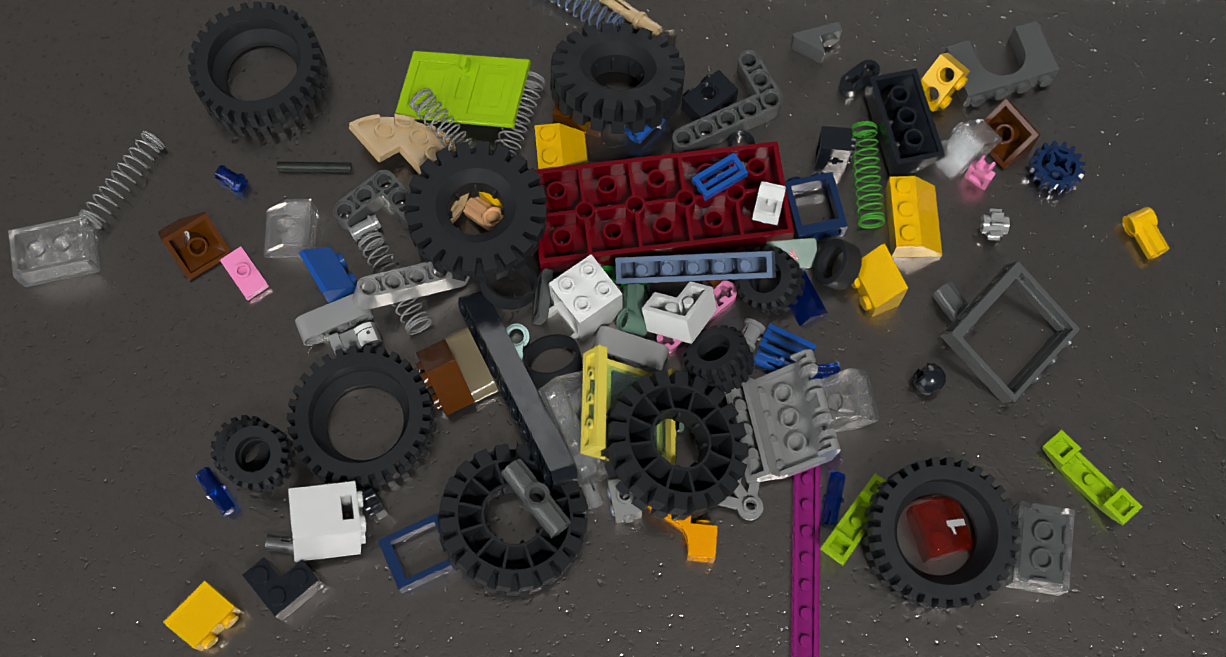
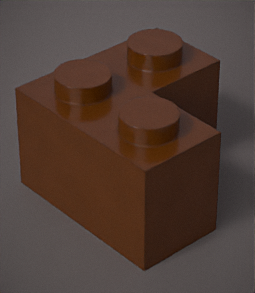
(443, 374)

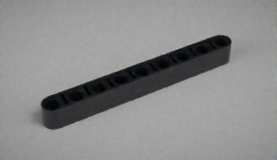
(518, 391)

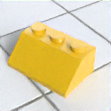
(912, 218)

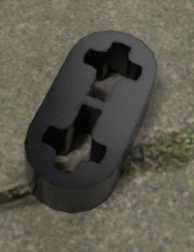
(855, 74)

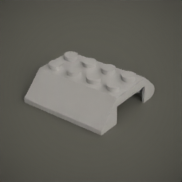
(785, 421)

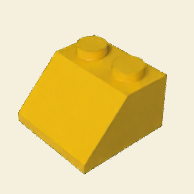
(559, 146)
(879, 282)
(203, 616)

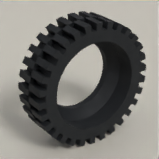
(244, 31)
(329, 384)
(990, 523)

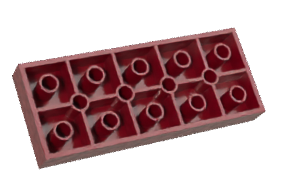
(655, 209)

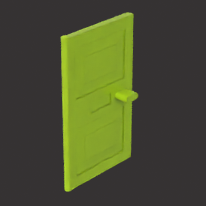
(468, 86)

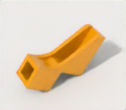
(700, 538)

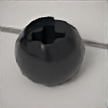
(929, 379)

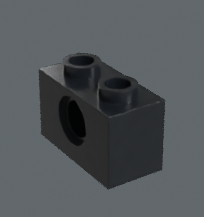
(713, 85)

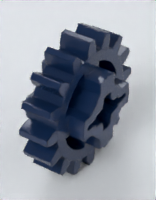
(1057, 167)

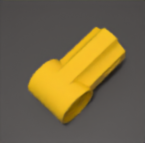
(1143, 226)

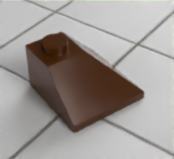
(194, 243)

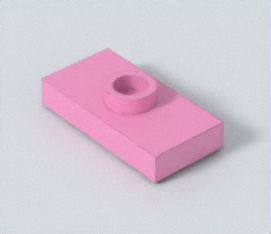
(244, 273)

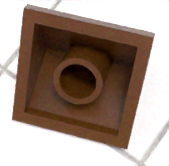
(1016, 133)

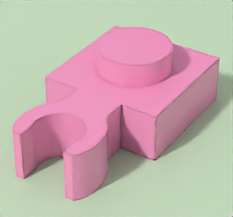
(980, 173)

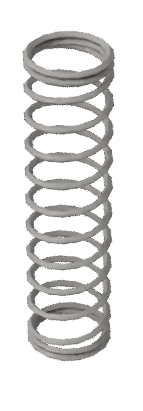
(531, 85)
(419, 108)
(150, 140)
(376, 243)

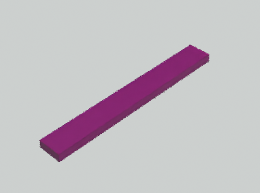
(805, 564)

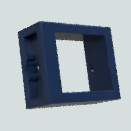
(820, 230)
(402, 581)

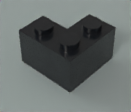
(285, 592)

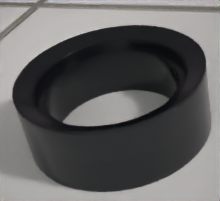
(740, 134)

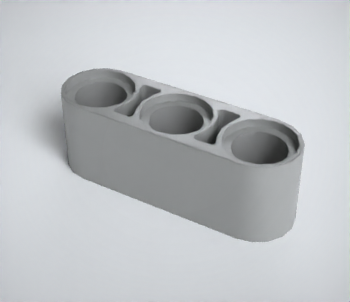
(331, 319)
(632, 349)

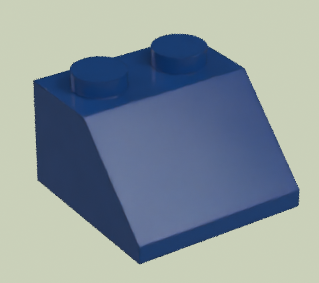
(329, 272)

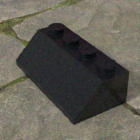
(903, 122)

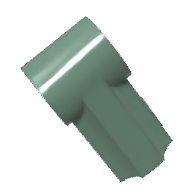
(631, 316)

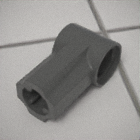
(951, 301)

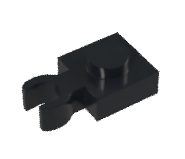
(373, 504)

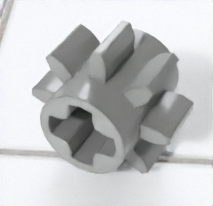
(994, 224)

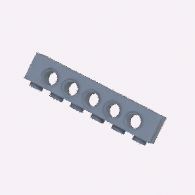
(695, 267)

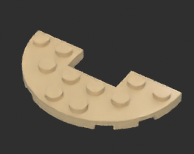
(402, 134)

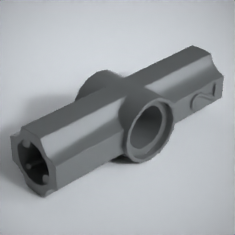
(547, 511)

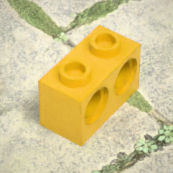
(937, 78)

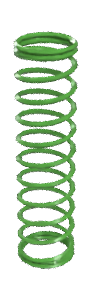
(871, 215)

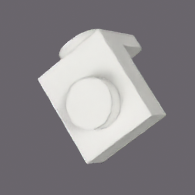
(769, 203)

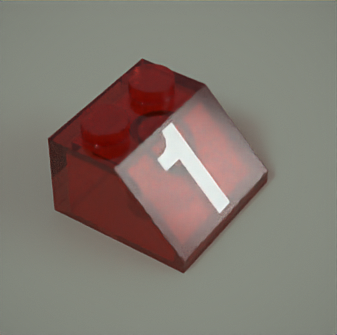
(939, 529)

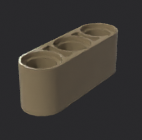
(471, 364)

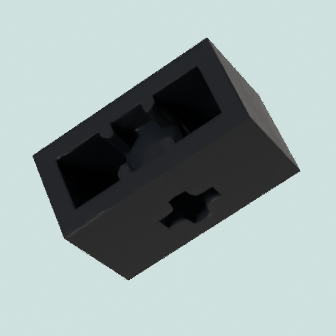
(834, 149)

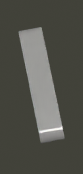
(403, 285)

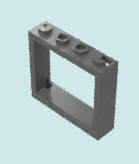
(1047, 355)

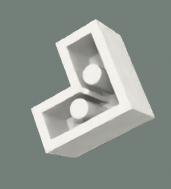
(680, 316)

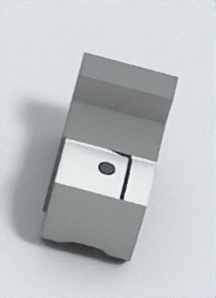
(361, 335)

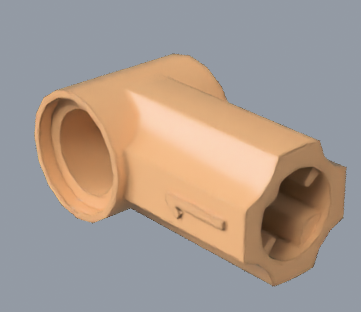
(483, 213)

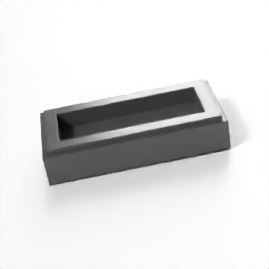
(542, 297)

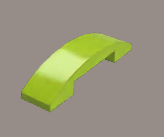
(1089, 480)
(849, 529)

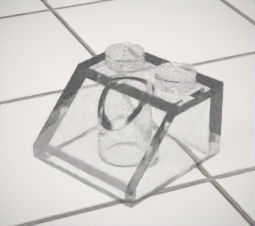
(290, 228)
(850, 400)

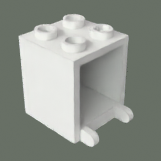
(585, 298)
(319, 522)

